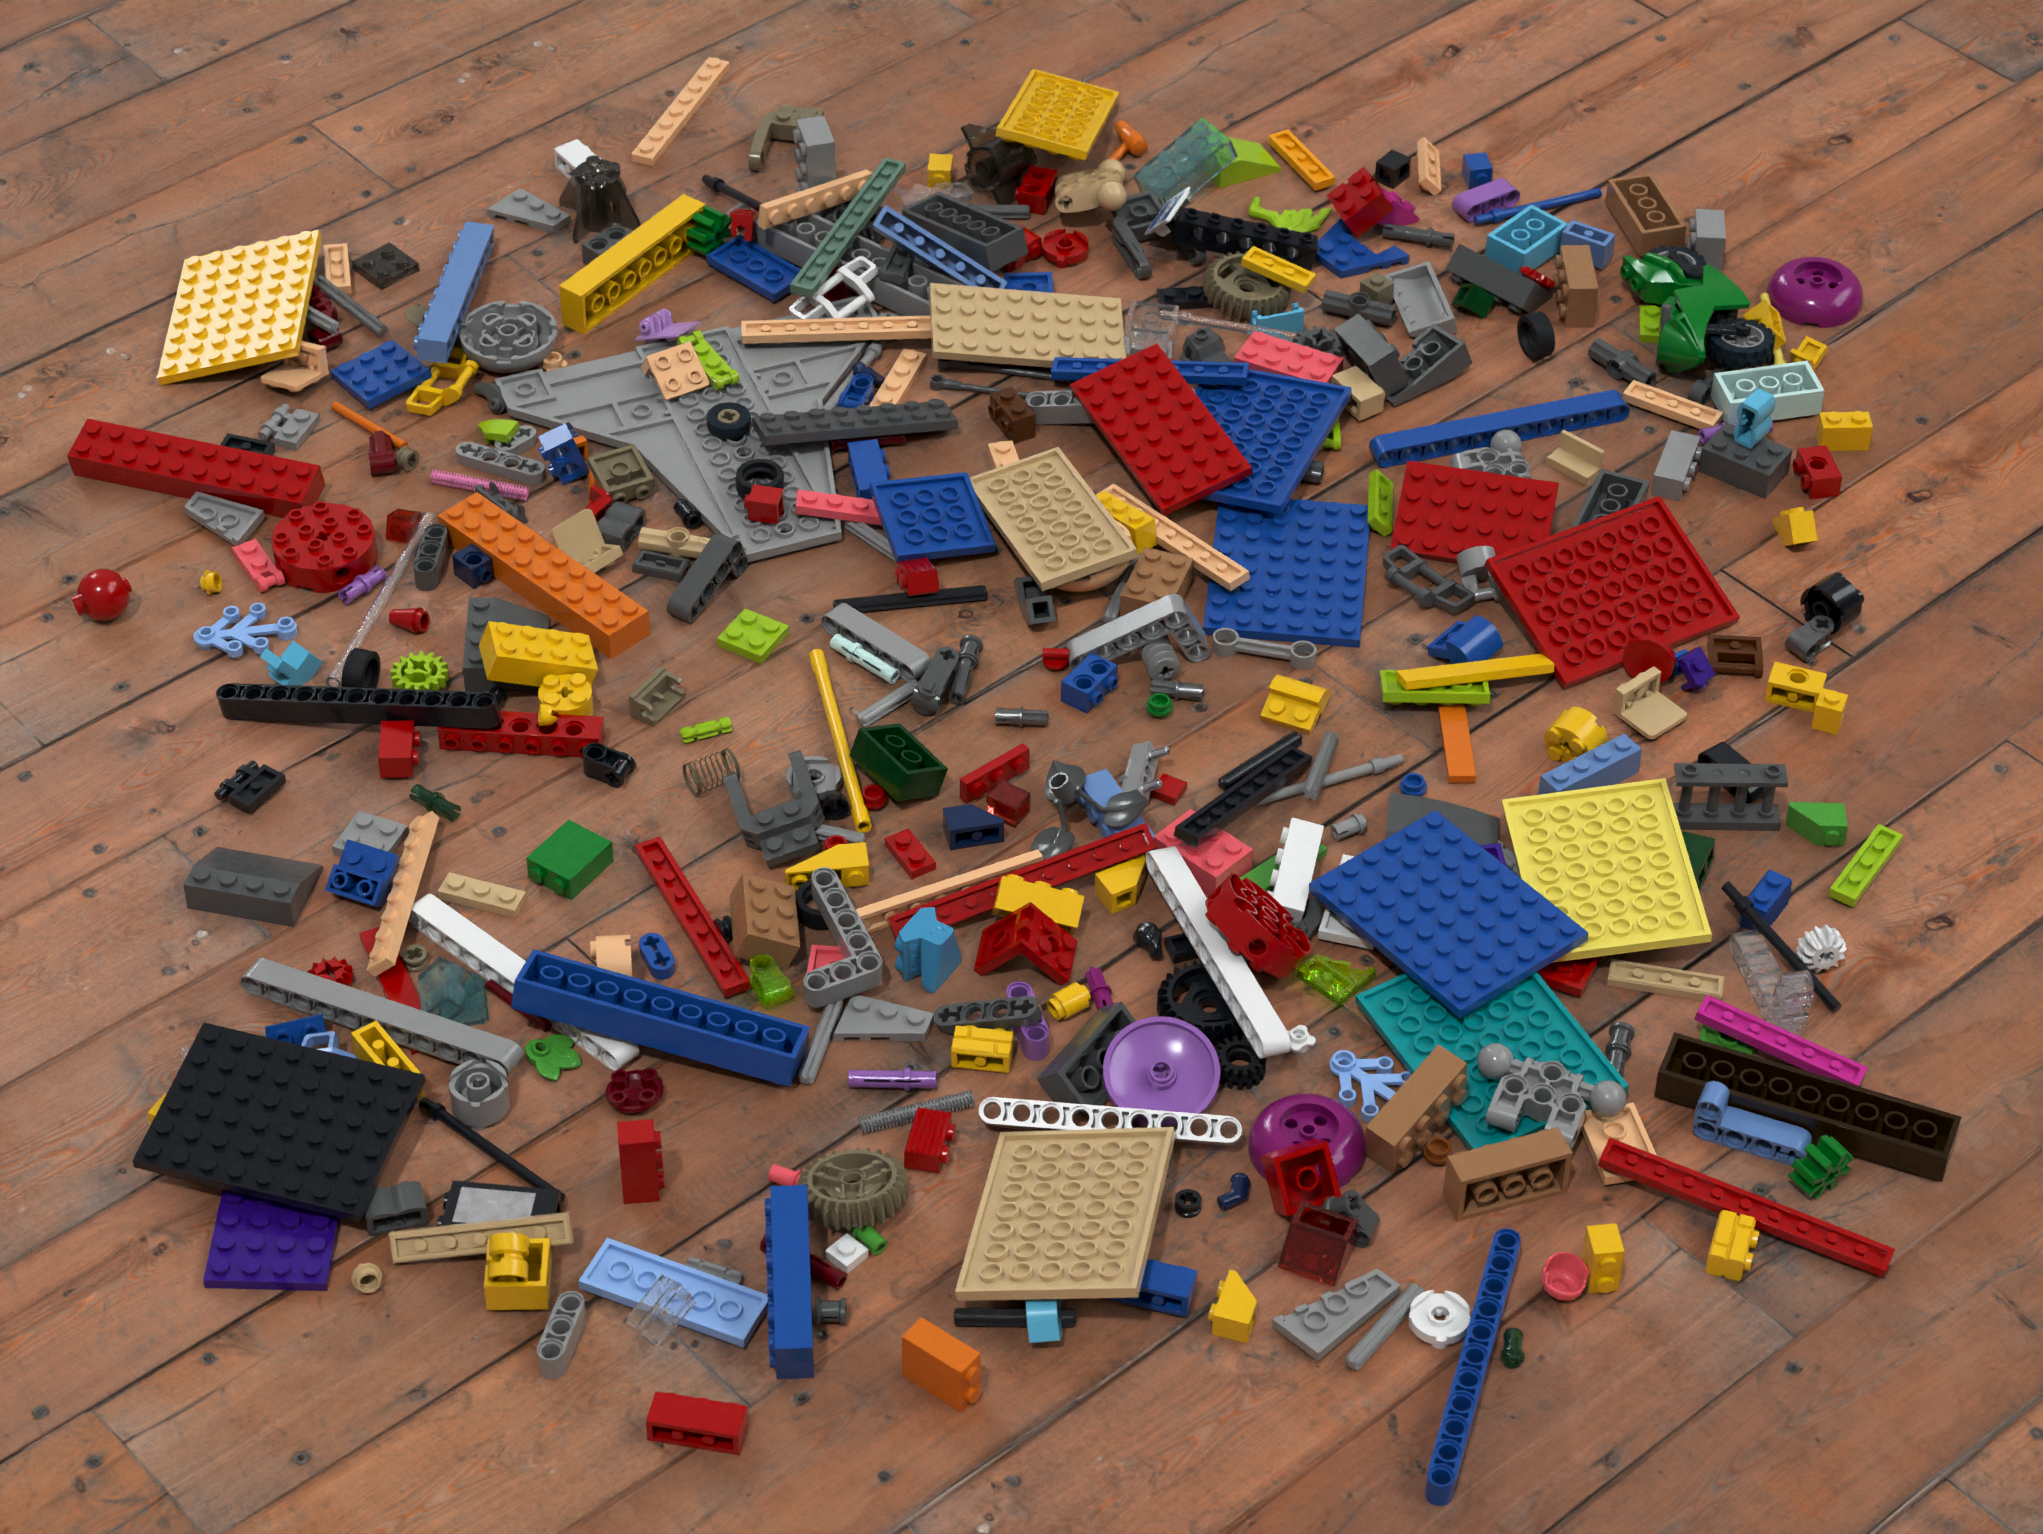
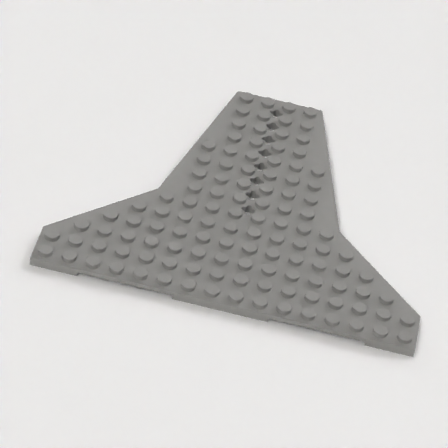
(622, 407)

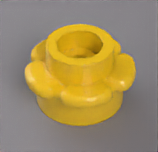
(211, 582)

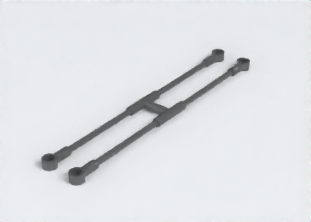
(938, 382)

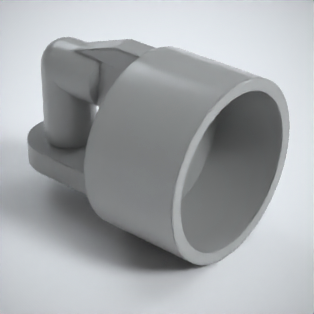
(1473, 569)

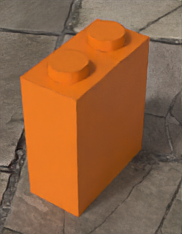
(941, 1364)

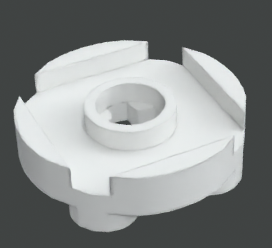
(1434, 1331)

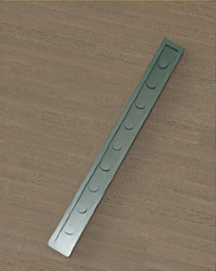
(847, 228)

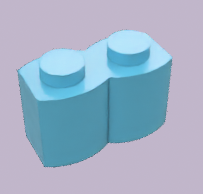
(1754, 418)

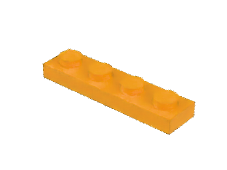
(1301, 160)

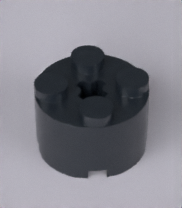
(1833, 598)

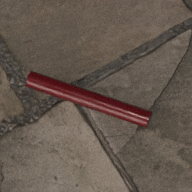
(506, 997)

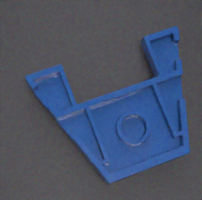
(1349, 257)

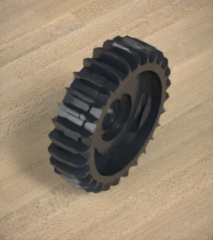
(1201, 993)

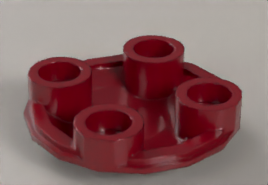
(634, 1090)

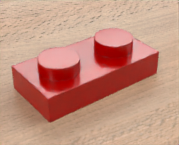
(910, 853)

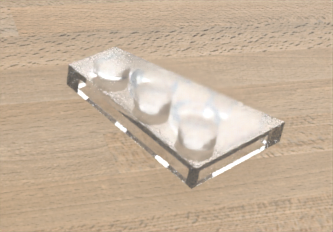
(957, 190)

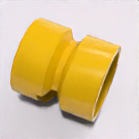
(508, 1257)

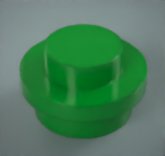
(1159, 705)

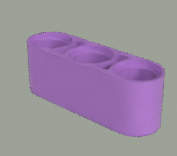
(1485, 198)
(1032, 1038)

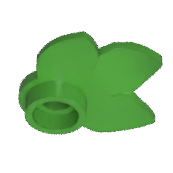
(552, 1055)

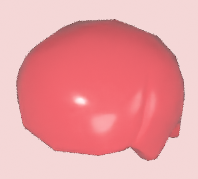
(1564, 1276)

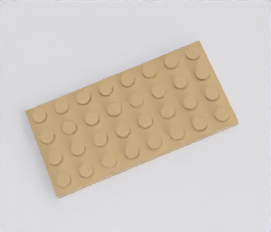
(1022, 325)
(1052, 519)

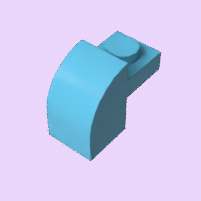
(293, 667)
(1044, 1320)

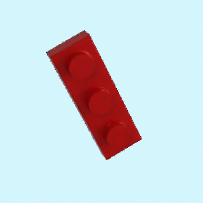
(992, 773)

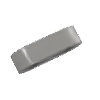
(521, 442)

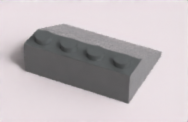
(494, 610)
(251, 886)

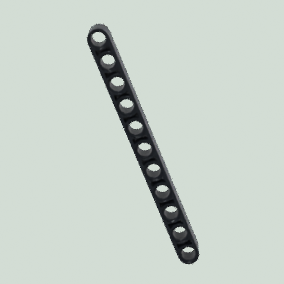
(358, 705)

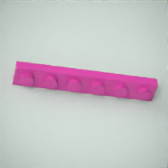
(1778, 1042)

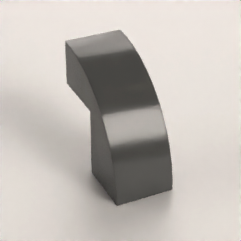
(1033, 602)

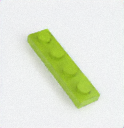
(1865, 865)

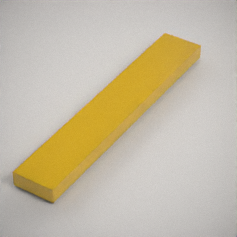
(1474, 671)

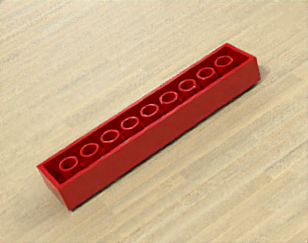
(191, 466)

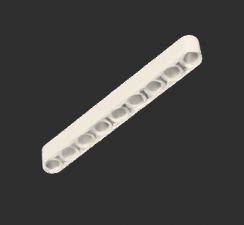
(1097, 1114)

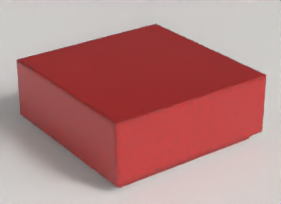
(1171, 789)

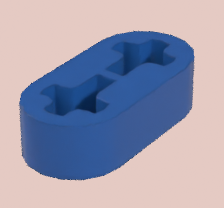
(661, 954)

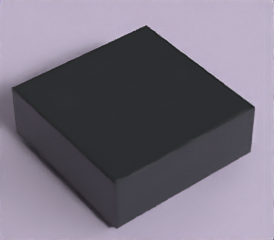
(1179, 948)

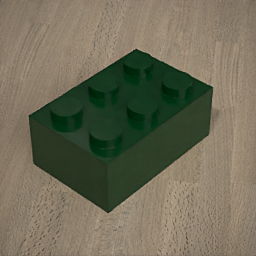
(898, 762)

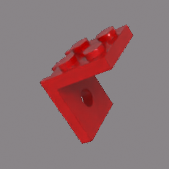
(1034, 936)

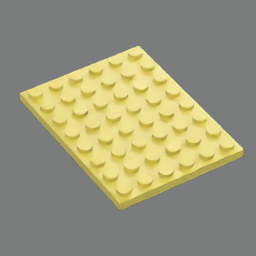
(1610, 865)

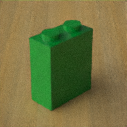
(570, 859)

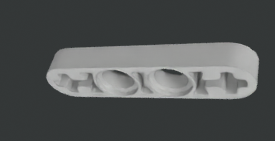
(526, 471)

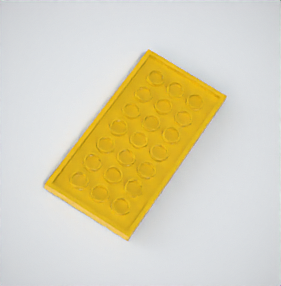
(1057, 115)

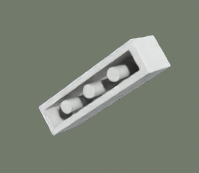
(1295, 865)

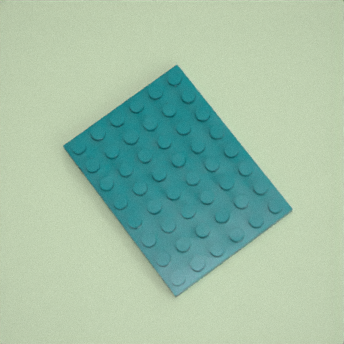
(1522, 1018)

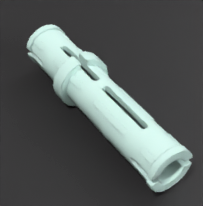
(857, 654)

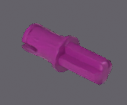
(1099, 991)

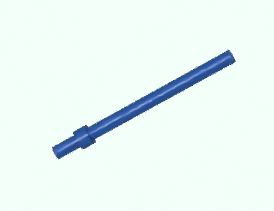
(1497, 215)

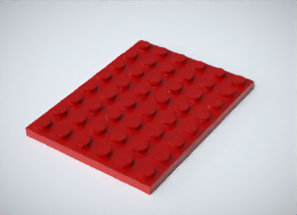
(1609, 583)

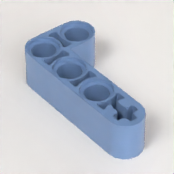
(1746, 1130)

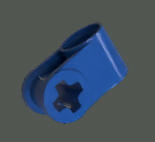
(858, 392)

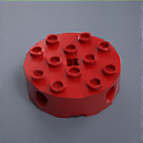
(324, 546)
(1257, 926)

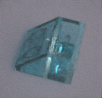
(453, 993)

